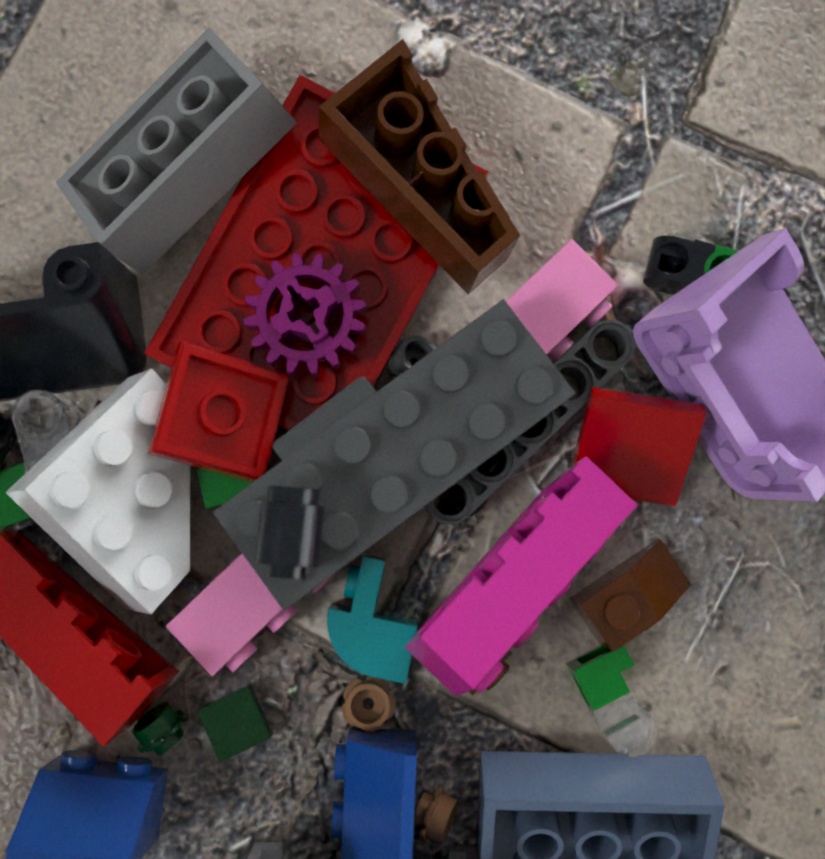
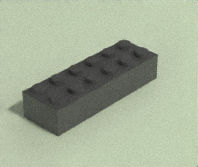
(407, 443)

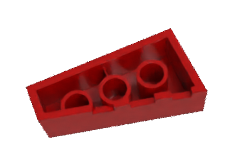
(76, 642)

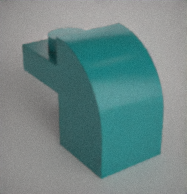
(368, 639)

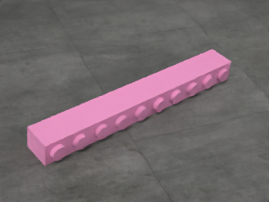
(238, 604)

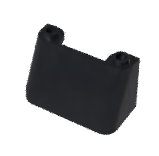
(79, 333)

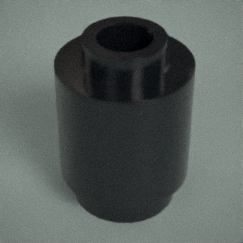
(290, 531)

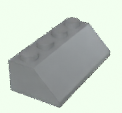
(174, 153)

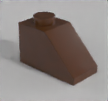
(631, 596)

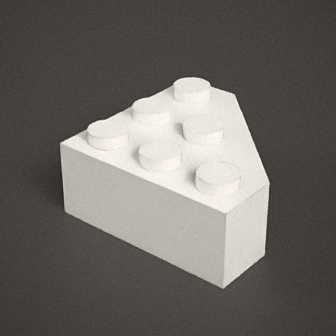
(113, 501)

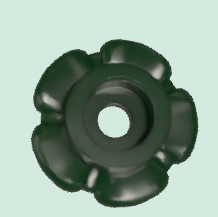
(159, 729)

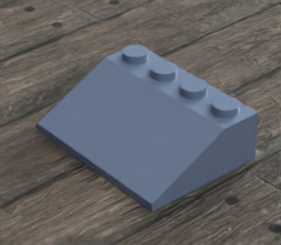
(596, 806)

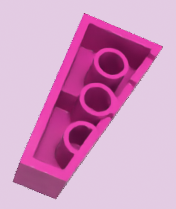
(520, 578)

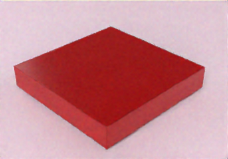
(219, 413)
(640, 442)

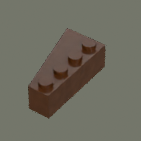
(417, 167)

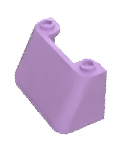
(752, 366)

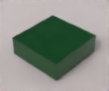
(235, 722)

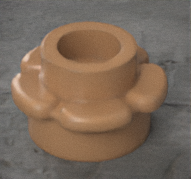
(368, 718)
(435, 815)

